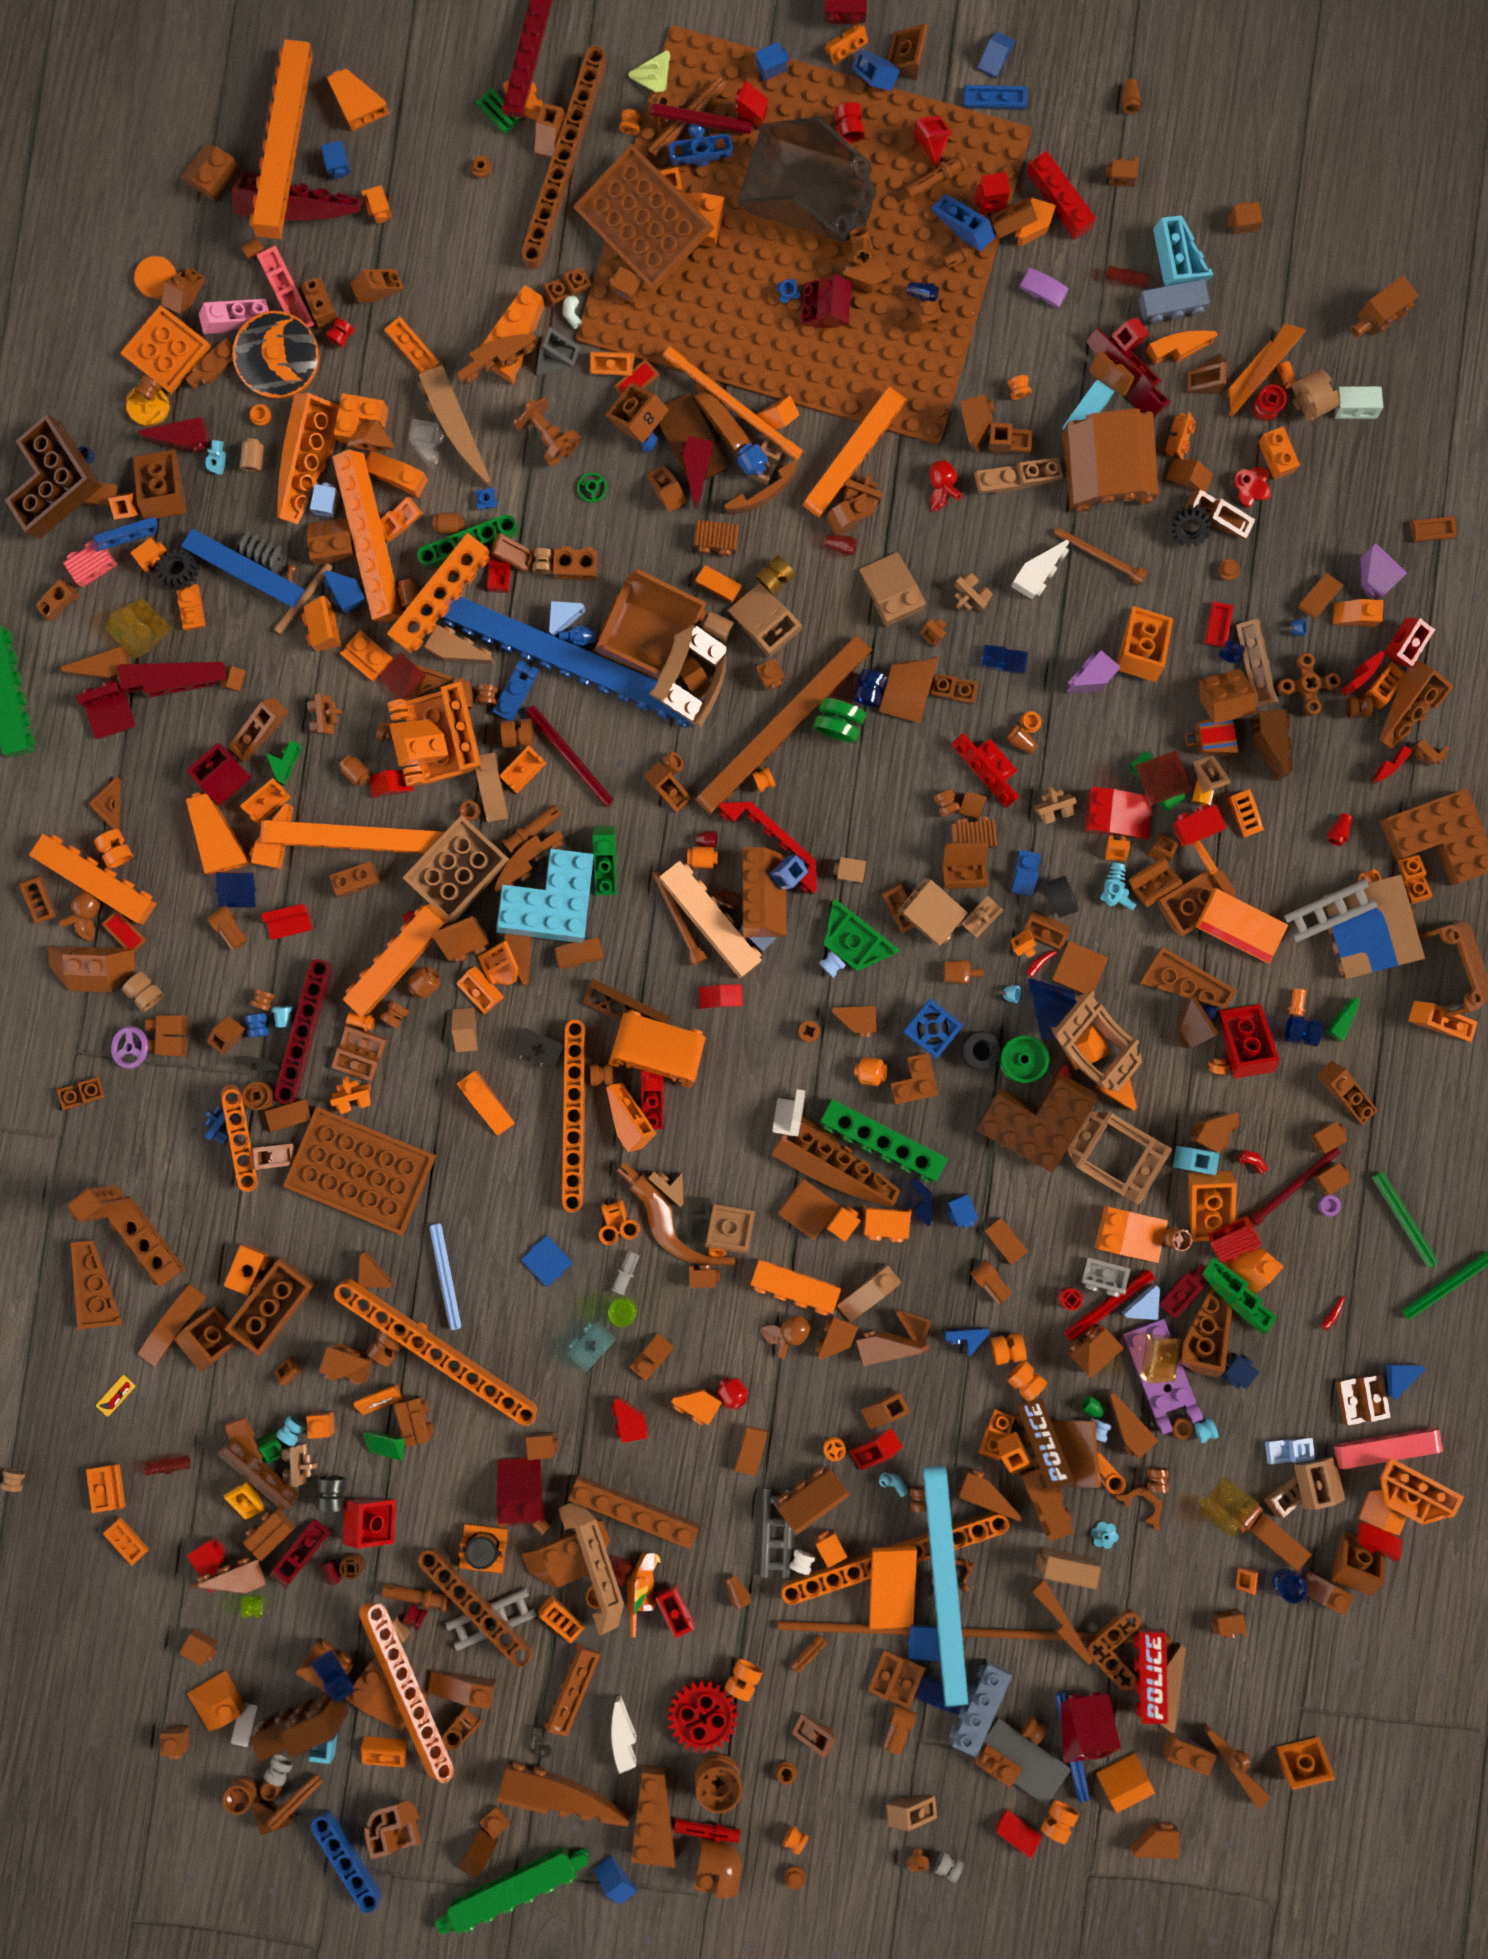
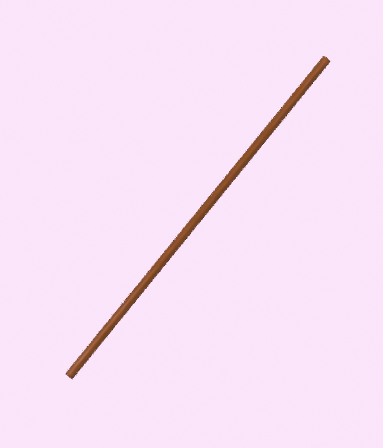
(966, 1632)

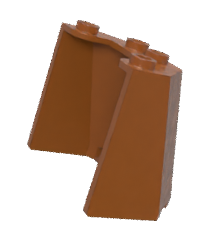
(1110, 458)
(644, 622)

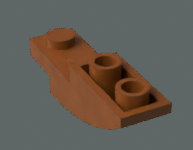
(504, 350)
(519, 865)

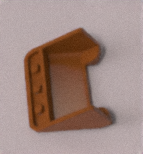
(1463, 936)

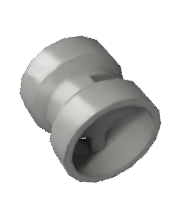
(277, 1772)
(948, 1867)

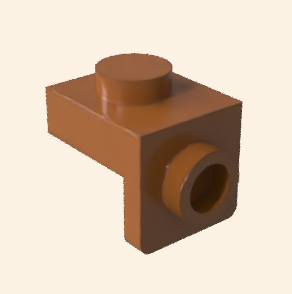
(1426, 753)

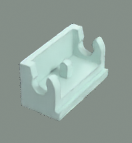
(1359, 403)

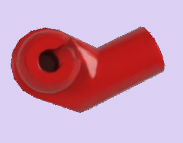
(1252, 1158)

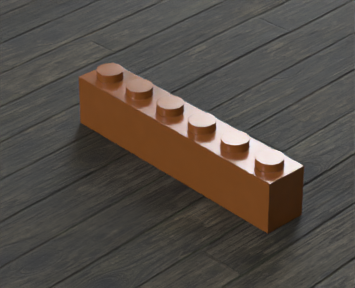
(634, 1512)

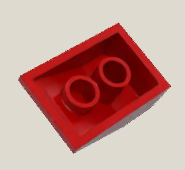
(1117, 813)
(1248, 1041)

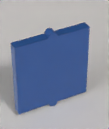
(547, 1261)
(923, 1643)

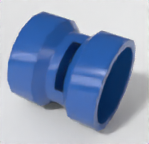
(256, 1025)

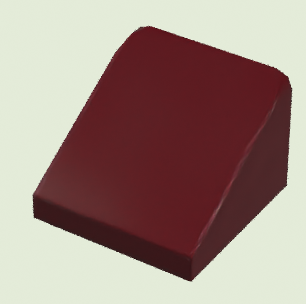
(331, 1572)

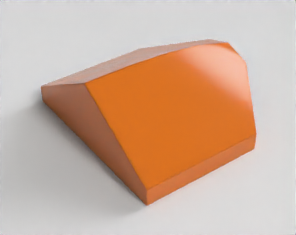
(499, 965)
(1380, 1515)

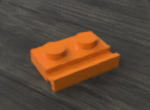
(366, 656)
(105, 1488)

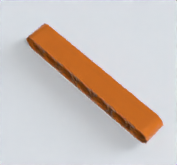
(854, 452)

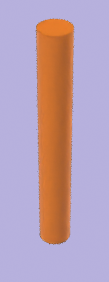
(1205, 857)

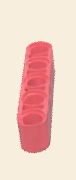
(1392, 1446)

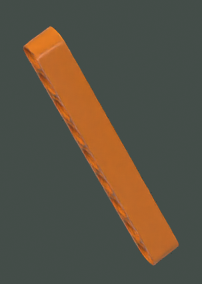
(347, 837)
(568, 1125)
(414, 1697)

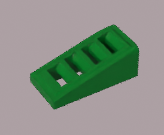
(1341, 1023)

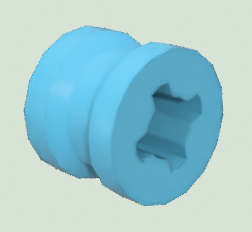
(1206, 1430)

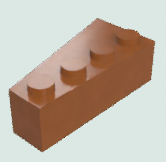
(653, 1828)

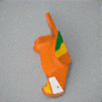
(640, 1588)

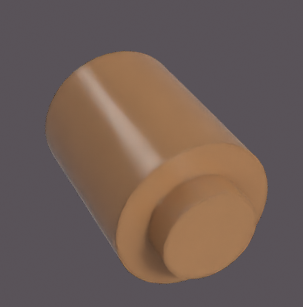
(251, 456)
(717, 626)

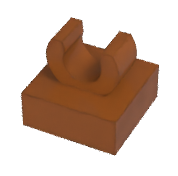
(933, 632)

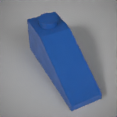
(965, 222)

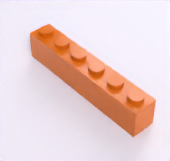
(92, 878)
(396, 960)

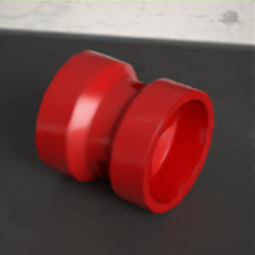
(340, 332)
(1067, 1296)

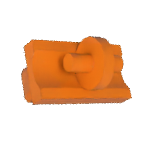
(351, 1091)

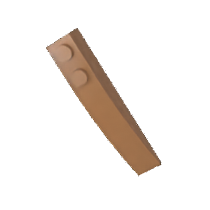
(450, 416)

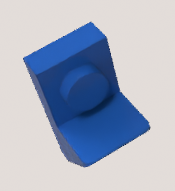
(1026, 873)
(973, 1337)

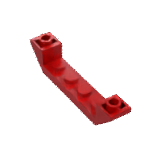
(735, 810)

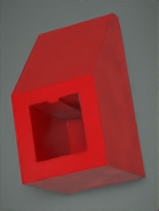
(751, 104)
(631, 1421)

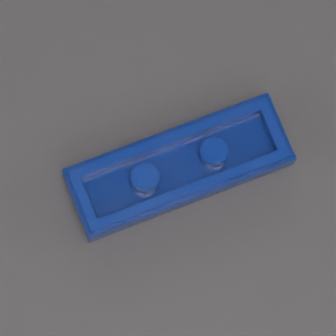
(995, 97)
(125, 534)

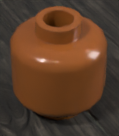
(424, 982)

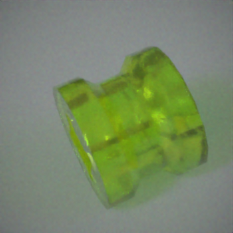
(252, 1607)

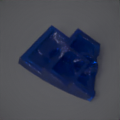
(1050, 1005)

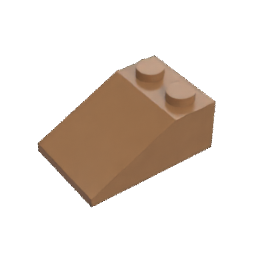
(892, 589)

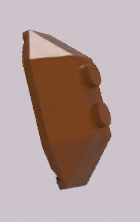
(91, 967)
(560, 1559)

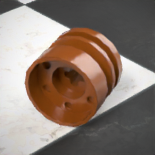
(719, 1795)

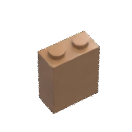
(933, 912)
(1068, 1567)

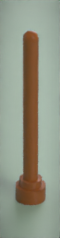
(1135, 574)
(696, 955)

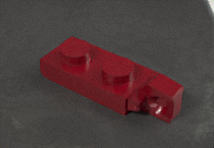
(1183, 1292)

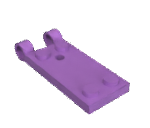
(1159, 1400)

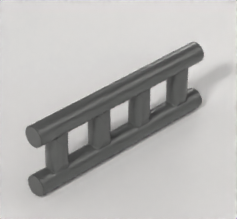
(767, 1543)

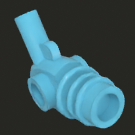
(1114, 888)

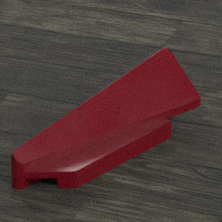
(1143, 389)
(169, 678)

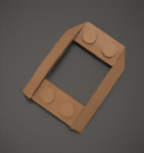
(676, 697)
(1073, 1025)
(1144, 1171)

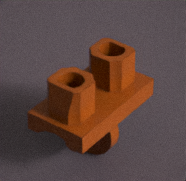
(861, 486)
(326, 714)

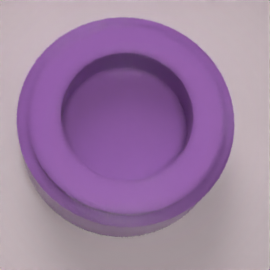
(1329, 1205)

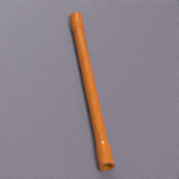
(680, 362)

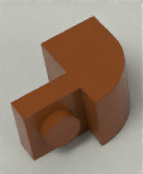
(1005, 439)
(846, 514)

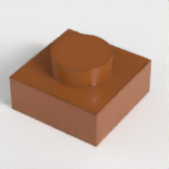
(495, 1821)

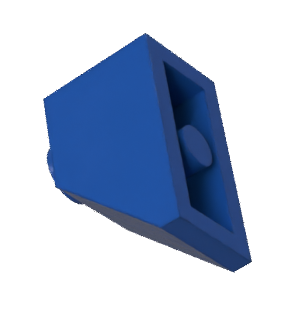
(875, 70)

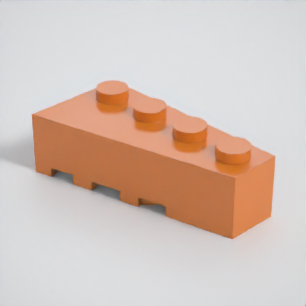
(518, 319)

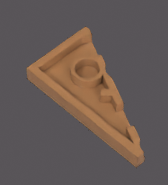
(1174, 1678)

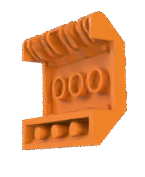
(451, 715)

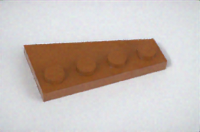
(1181, 977)
(92, 1290)

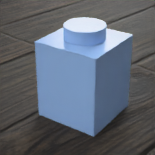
(324, 500)

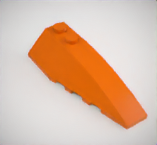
(305, 452)

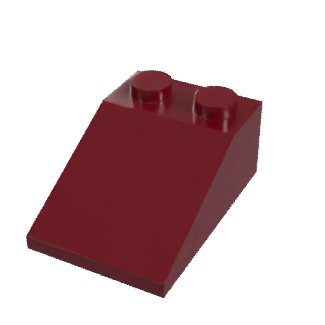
(519, 1492)

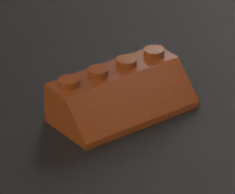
(762, 898)

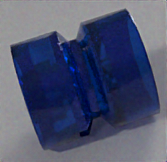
(869, 689)
(1303, 1030)
(1289, 1585)

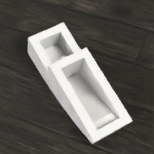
(622, 1737)

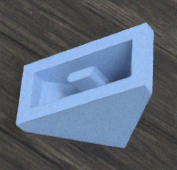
(563, 615)
(1144, 1306)

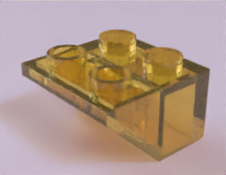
(137, 627)

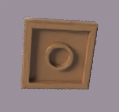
(730, 1229)

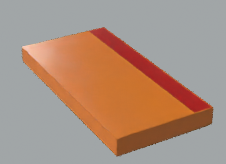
(1241, 925)

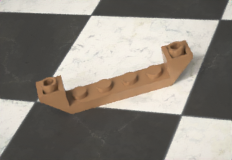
(598, 1565)

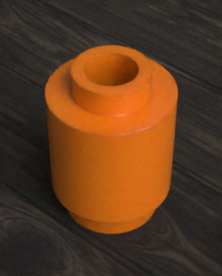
(702, 857)

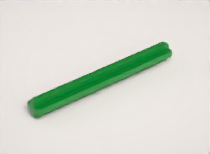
(1405, 1219)
(1446, 1286)

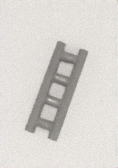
(1336, 898)
(498, 1605)

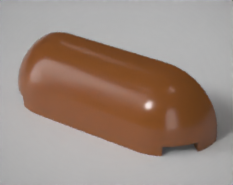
(722, 421)

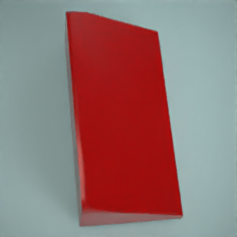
(1018, 1833)

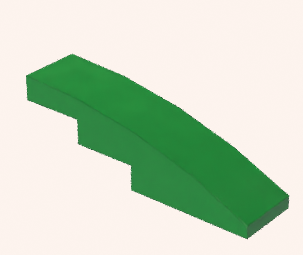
(1238, 1296)

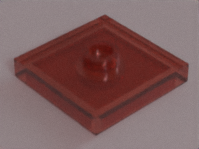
(1163, 778)

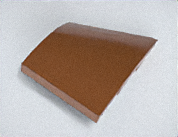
(908, 689)

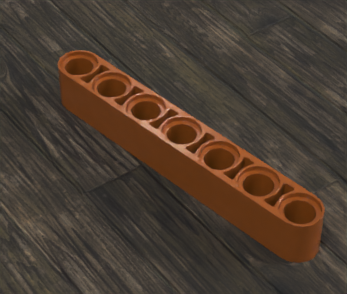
(486, 1610)

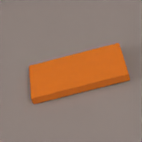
(892, 1587)

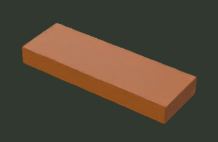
(411, 345)

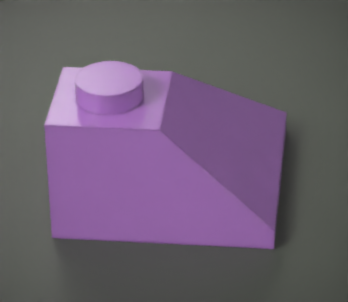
(1379, 572)

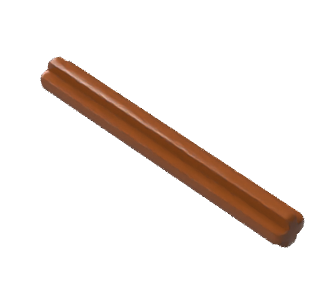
(677, 127)

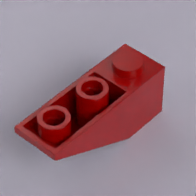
(653, 1098)

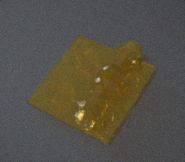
(1228, 1507)

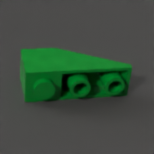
(605, 860)

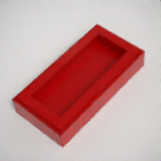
(1218, 624)

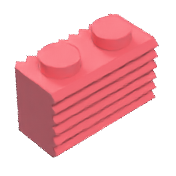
(89, 564)

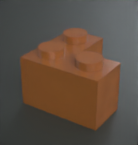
(920, 1084)

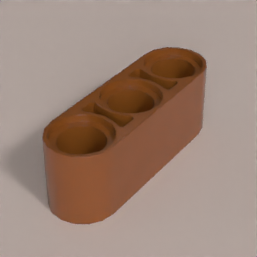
(1280, 1542)

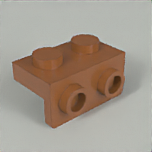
(1155, 882)

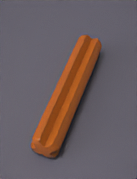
(294, 1802)

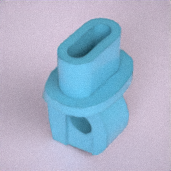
(216, 453)

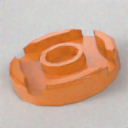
(152, 275)

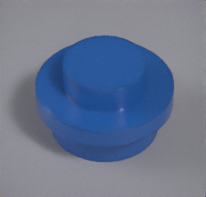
(649, 443)

